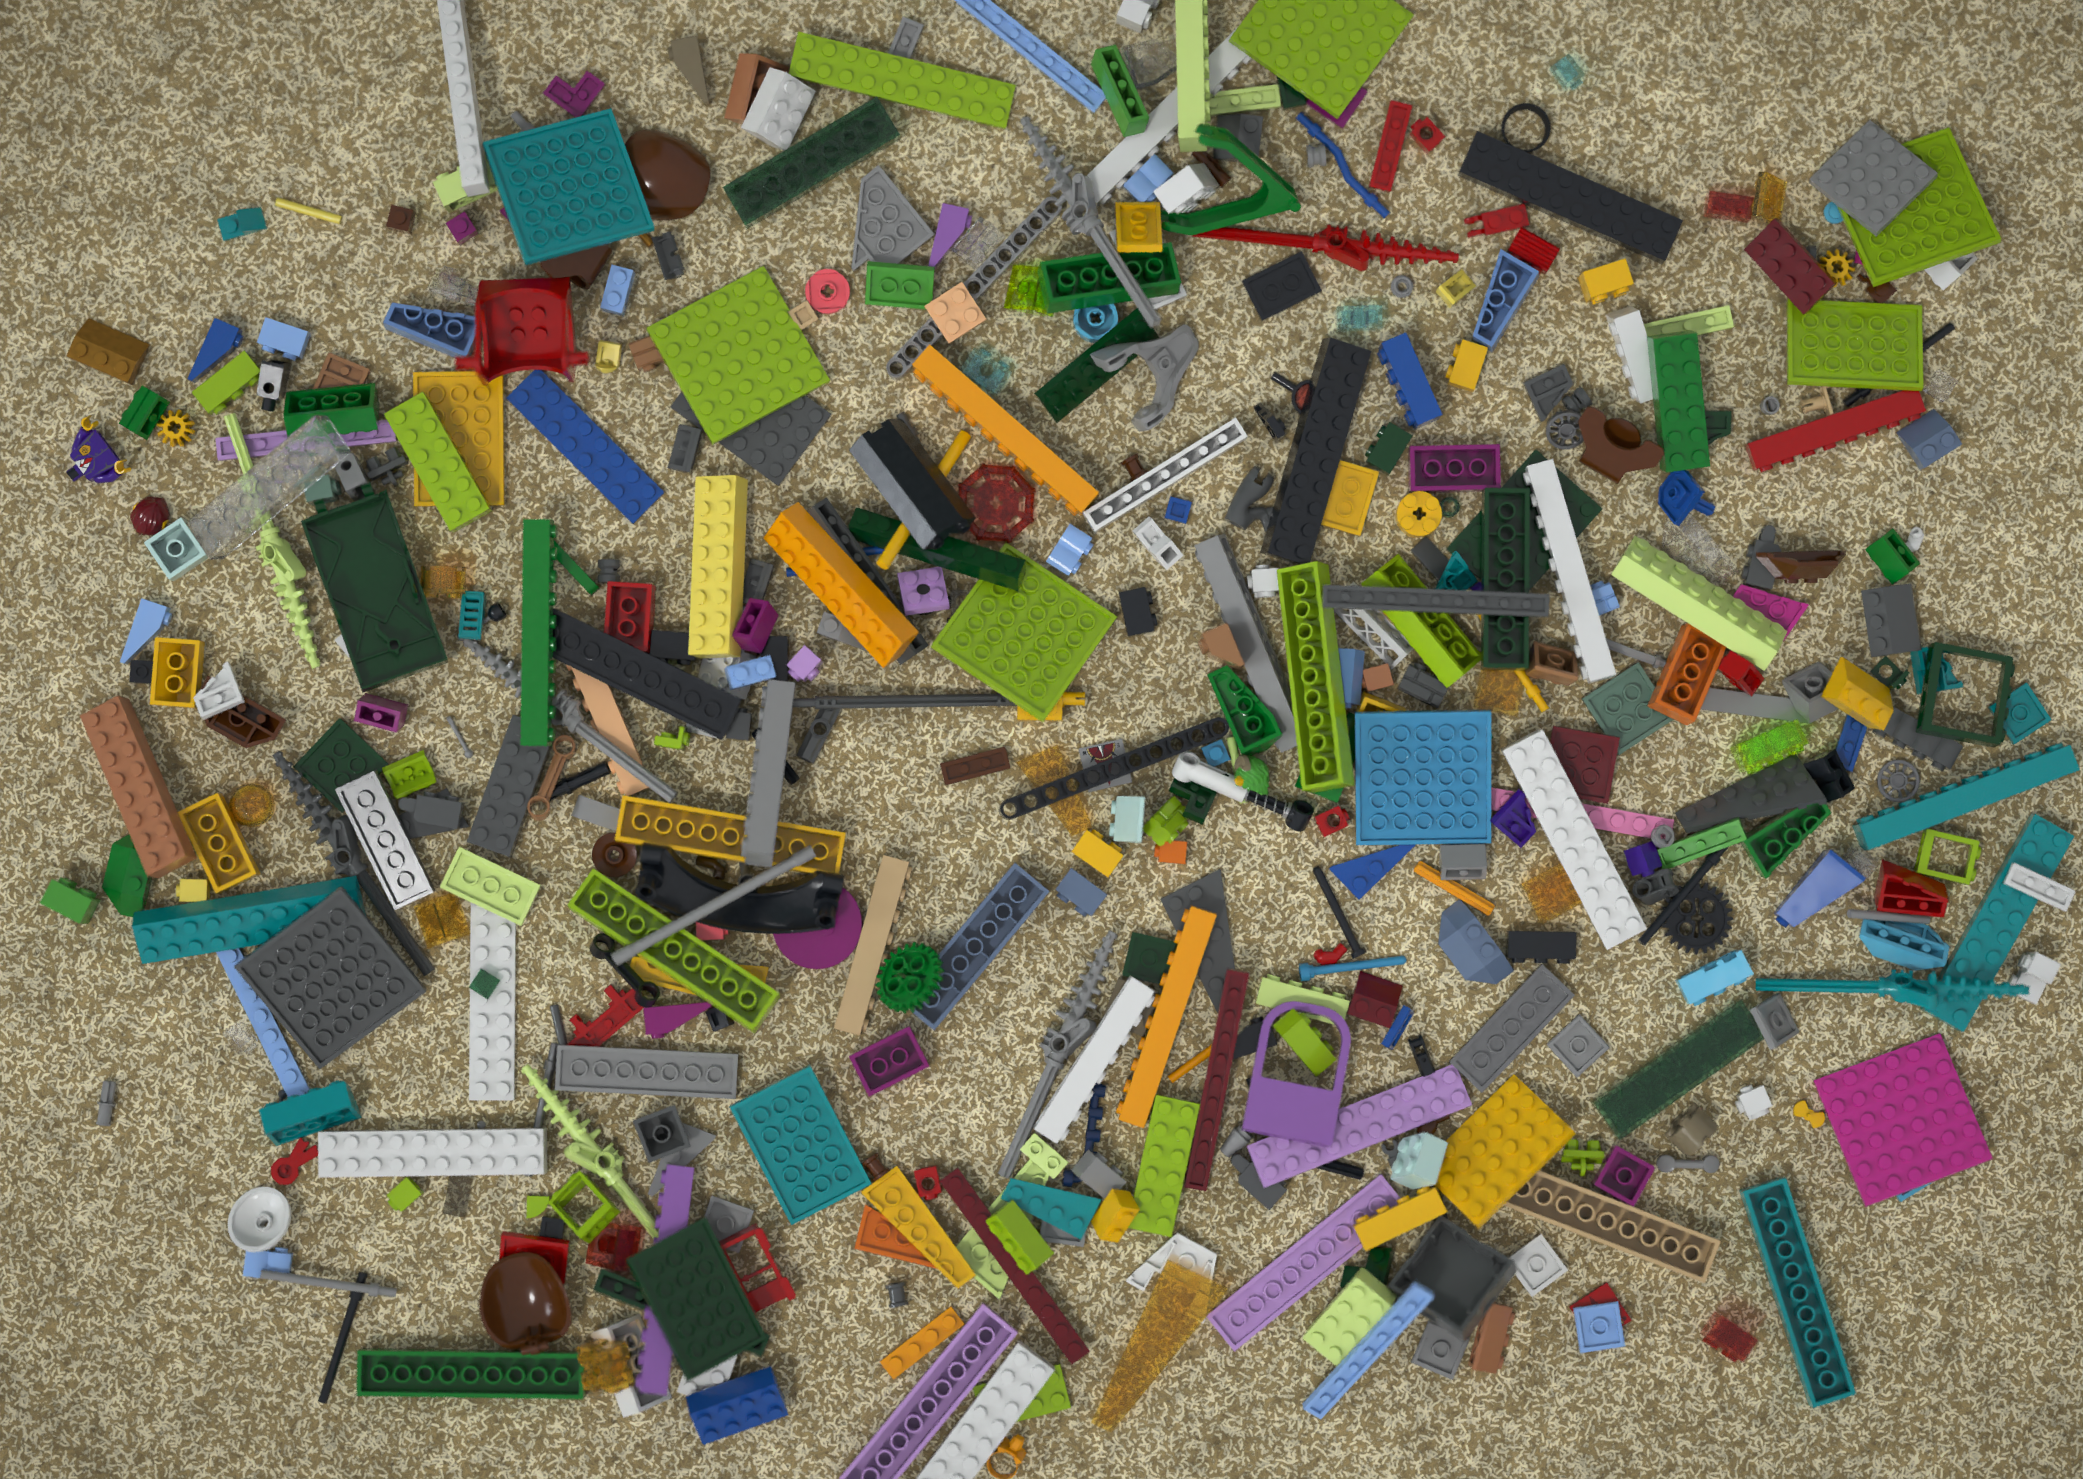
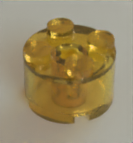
(443, 581)

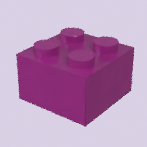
(1623, 1175)

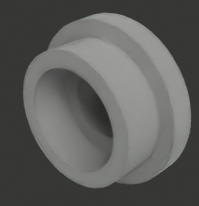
(1402, 279)

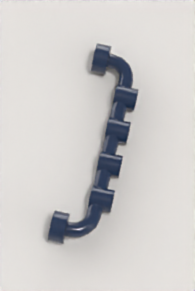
(1092, 1134)

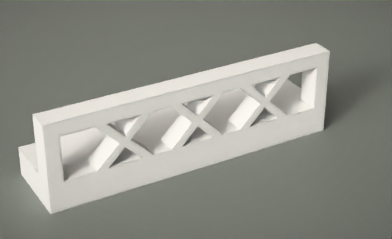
(1380, 624)

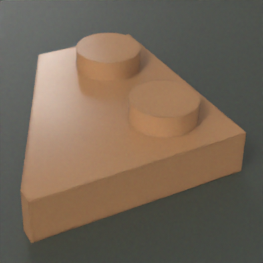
(340, 372)

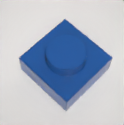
(1178, 510)

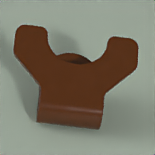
(579, 266)
(1615, 446)

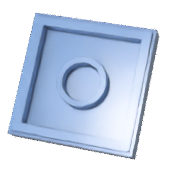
(1599, 1327)

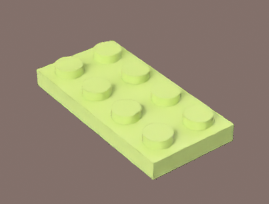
(490, 886)

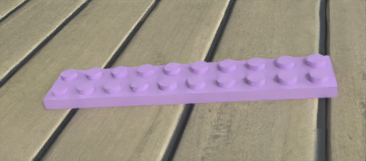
(1365, 1125)
(1298, 1267)

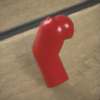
(1330, 957)

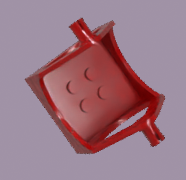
(524, 328)

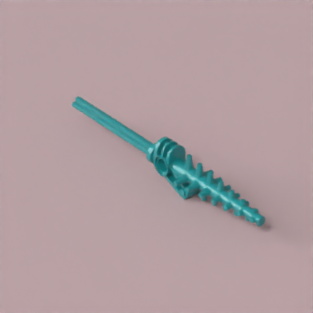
(1901, 987)

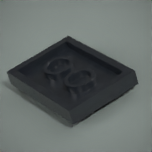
(1281, 286)

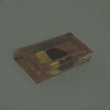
(458, 1195)

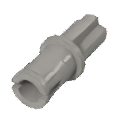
(106, 1103)

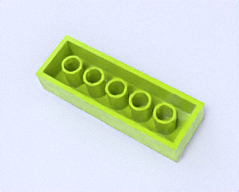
(438, 462)
(1431, 634)
(1164, 1164)

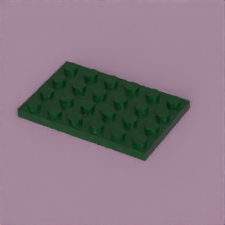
(1580, 508)
(696, 1299)

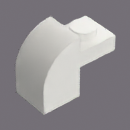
(1157, 543)

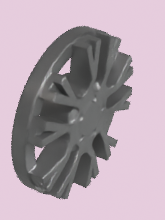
(1565, 429)
(1898, 780)

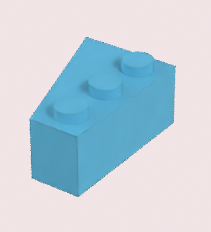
(1714, 977)

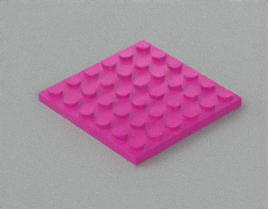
(1902, 1120)

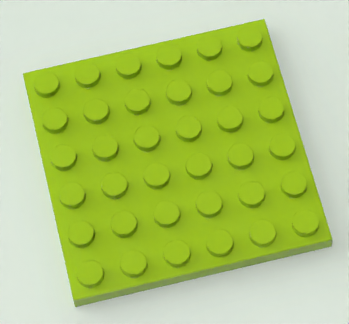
(1321, 44)
(1936, 226)
(737, 355)
(1026, 639)

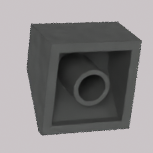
(1245, 128)

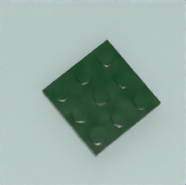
(338, 759)

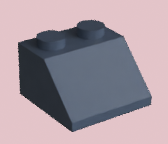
(1928, 439)

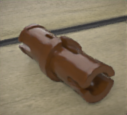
(1213, 166)

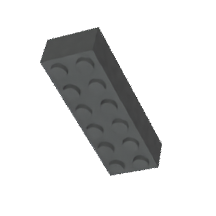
(508, 792)

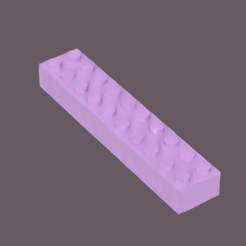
(933, 1397)

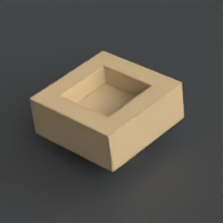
(803, 315)

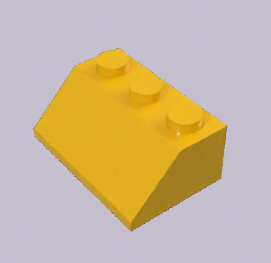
(176, 672)
(1859, 695)

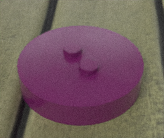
(825, 947)

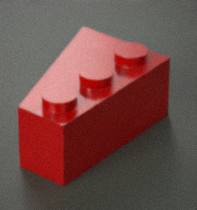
(1909, 892)

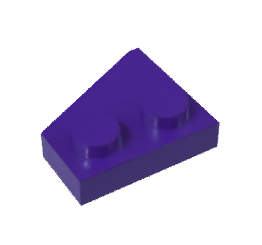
(1515, 819)

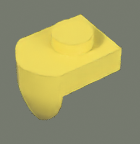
(608, 356)

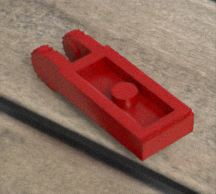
(1499, 221)

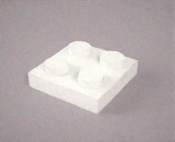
(1537, 1265)

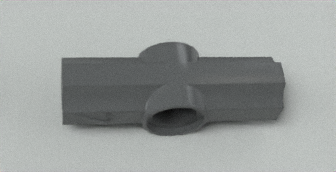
(813, 743)

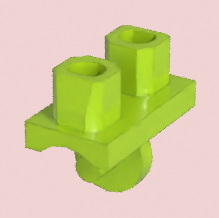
(1582, 1159)

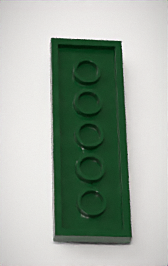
(1083, 376)

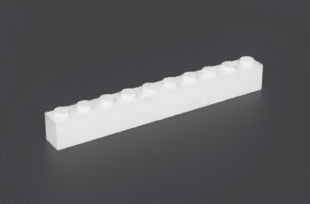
(463, 97)
(1162, 123)
(1570, 571)

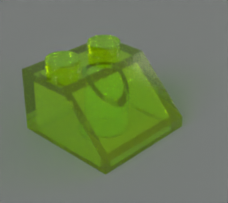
(1025, 291)

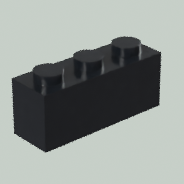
(1541, 946)

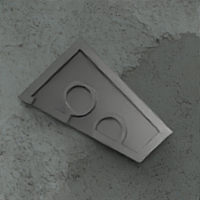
(418, 829)

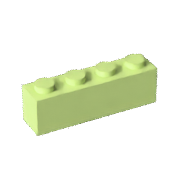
(1273, 993)

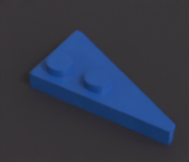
(1364, 872)

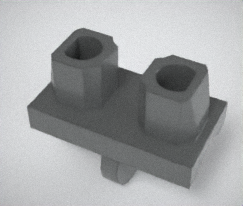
(377, 470)

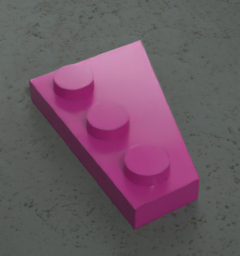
(1773, 607)

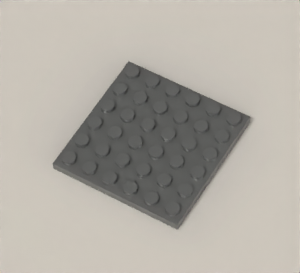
(330, 977)

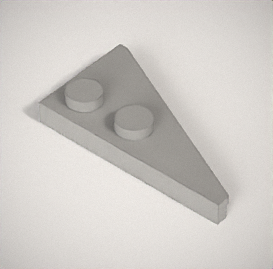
(698, 1140)

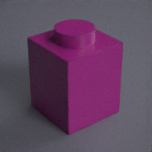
(462, 228)

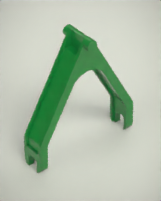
(1273, 196)

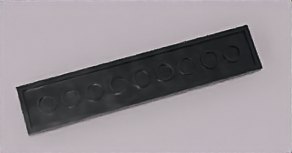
(643, 676)

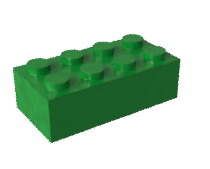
(348, 407)

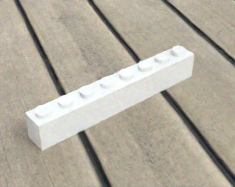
(1165, 475)
(1093, 1060)

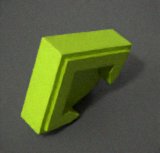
(536, 1205)

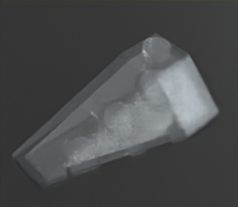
(1150, 60)

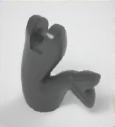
(1247, 493)

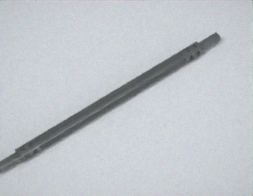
(902, 701)

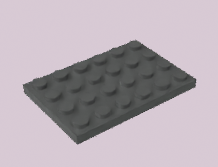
(774, 441)

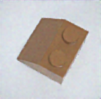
(1552, 664)

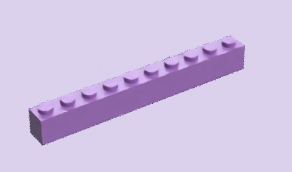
(673, 1217)

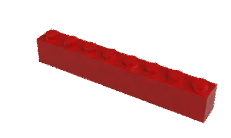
(1835, 428)

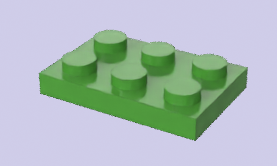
(899, 285)

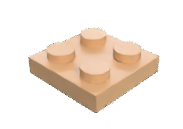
(955, 313)

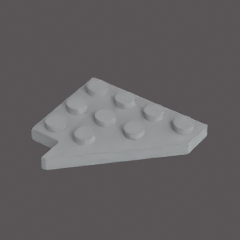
(886, 223)

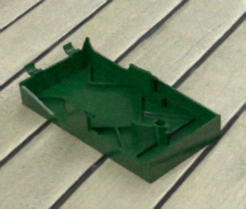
(374, 590)

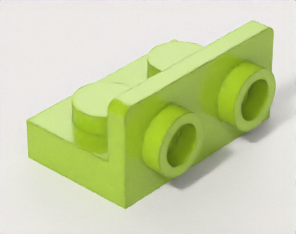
(669, 740)

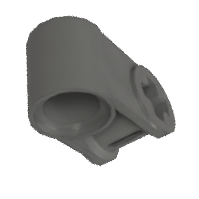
(1659, 884)

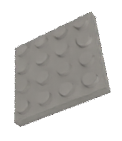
(1873, 178)

